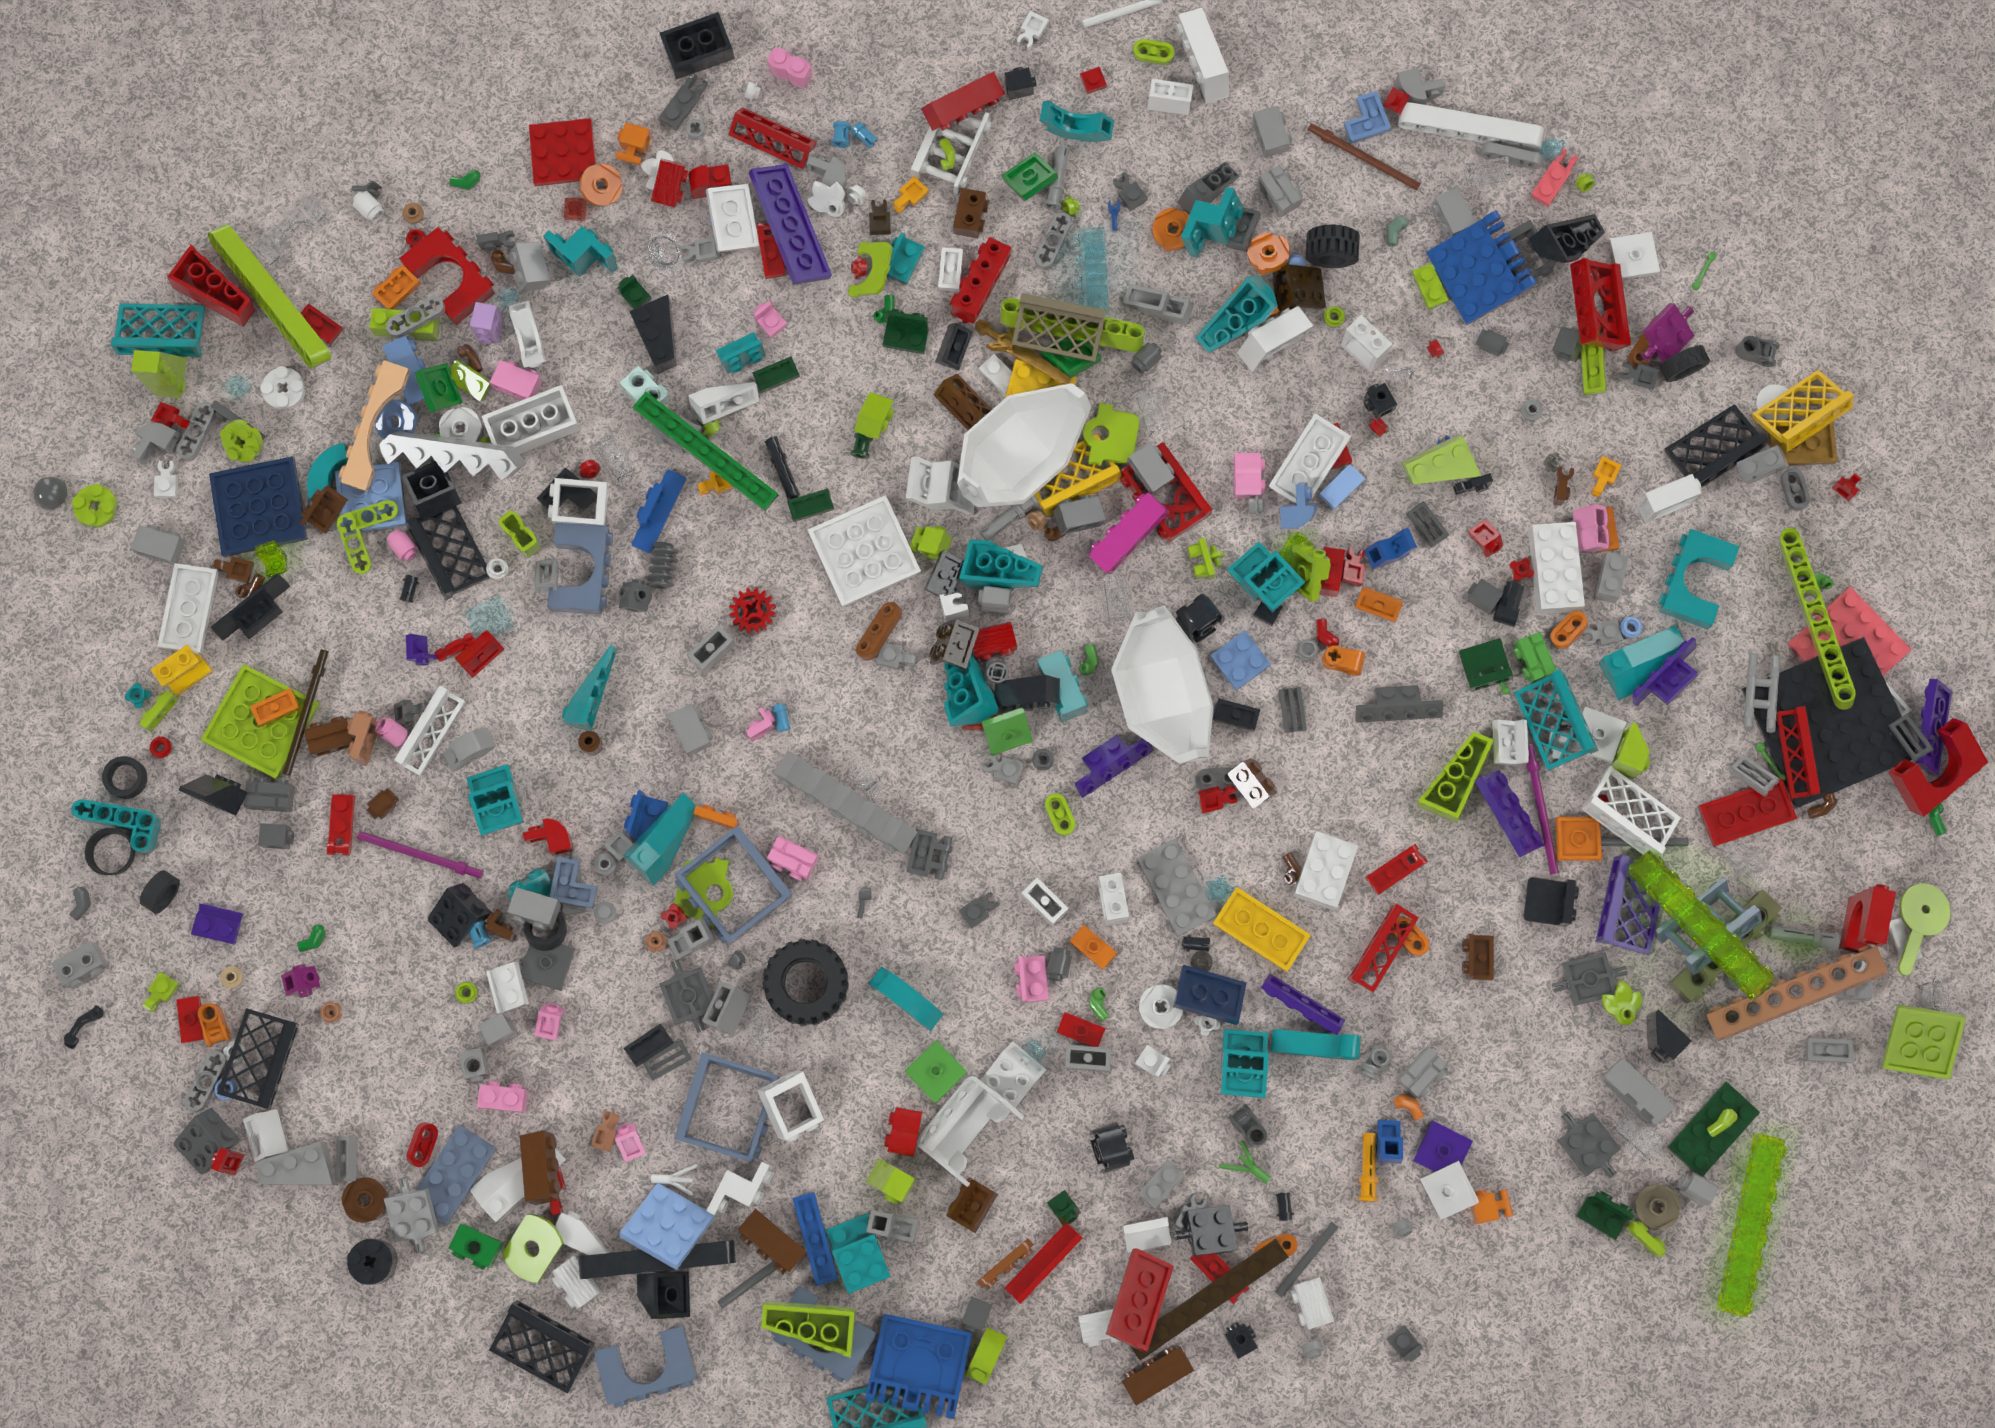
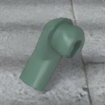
(1393, 229)

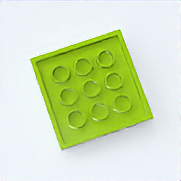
(236, 729)

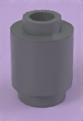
(1492, 342)
(1146, 357)
(1059, 964)

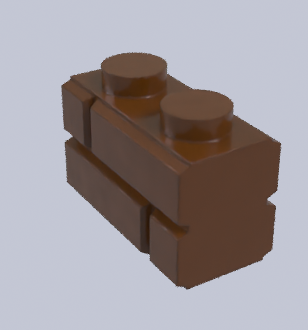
(328, 737)

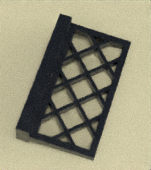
(1729, 459)
(432, 559)
(277, 1064)
(547, 1327)

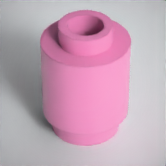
(402, 545)
(391, 731)

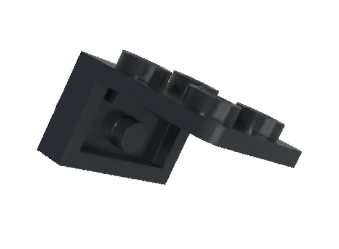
(1550, 901)
(457, 913)

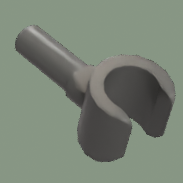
(371, 187)
(864, 894)

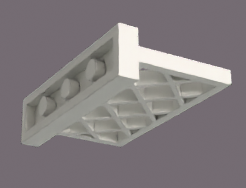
(1624, 825)

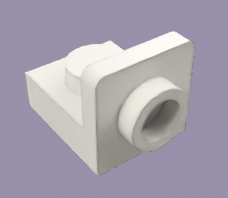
(1153, 1062)

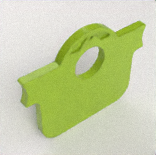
(1122, 435)
(701, 880)

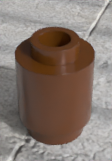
(592, 749)
(382, 804)

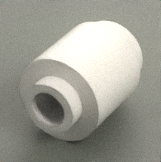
(368, 206)

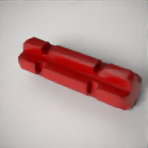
(454, 647)

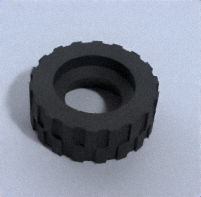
(1684, 363)

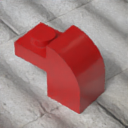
(708, 177)
(557, 836)

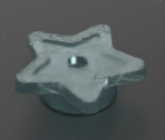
(1551, 148)
(1219, 895)

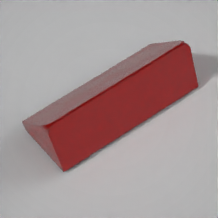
(479, 653)

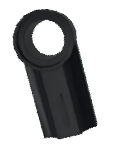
(1507, 609)

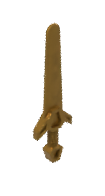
(1004, 344)

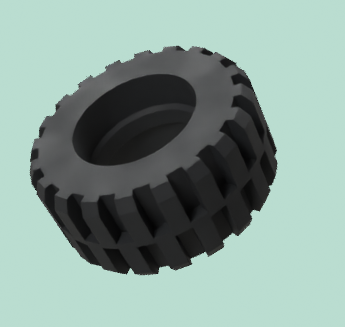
(784, 960)

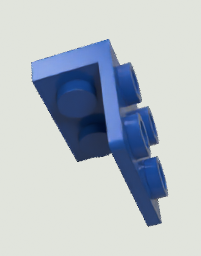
(644, 813)

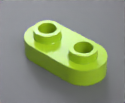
(1153, 49)
(1060, 815)
(1654, 1244)

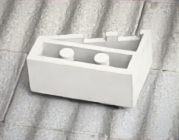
(1274, 336)

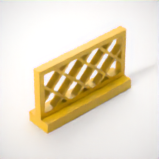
(1817, 418)
(1083, 487)

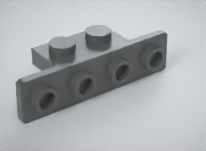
(1398, 704)

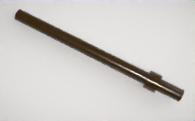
(318, 671)

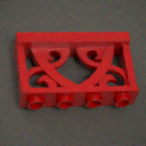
(1610, 289)
(1194, 502)

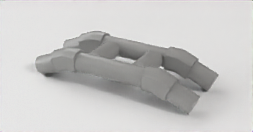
(1752, 682)

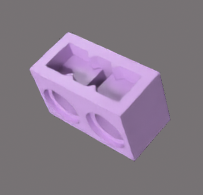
(486, 323)

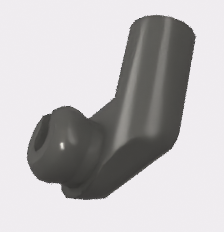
(82, 902)

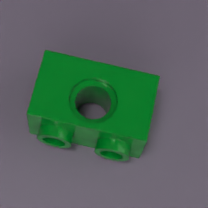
(465, 1237)

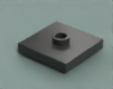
(547, 967)

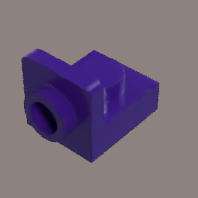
(418, 650)

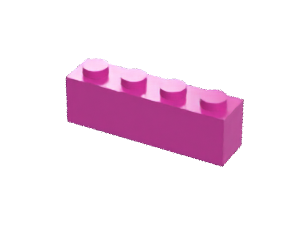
(1128, 533)

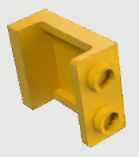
(182, 670)

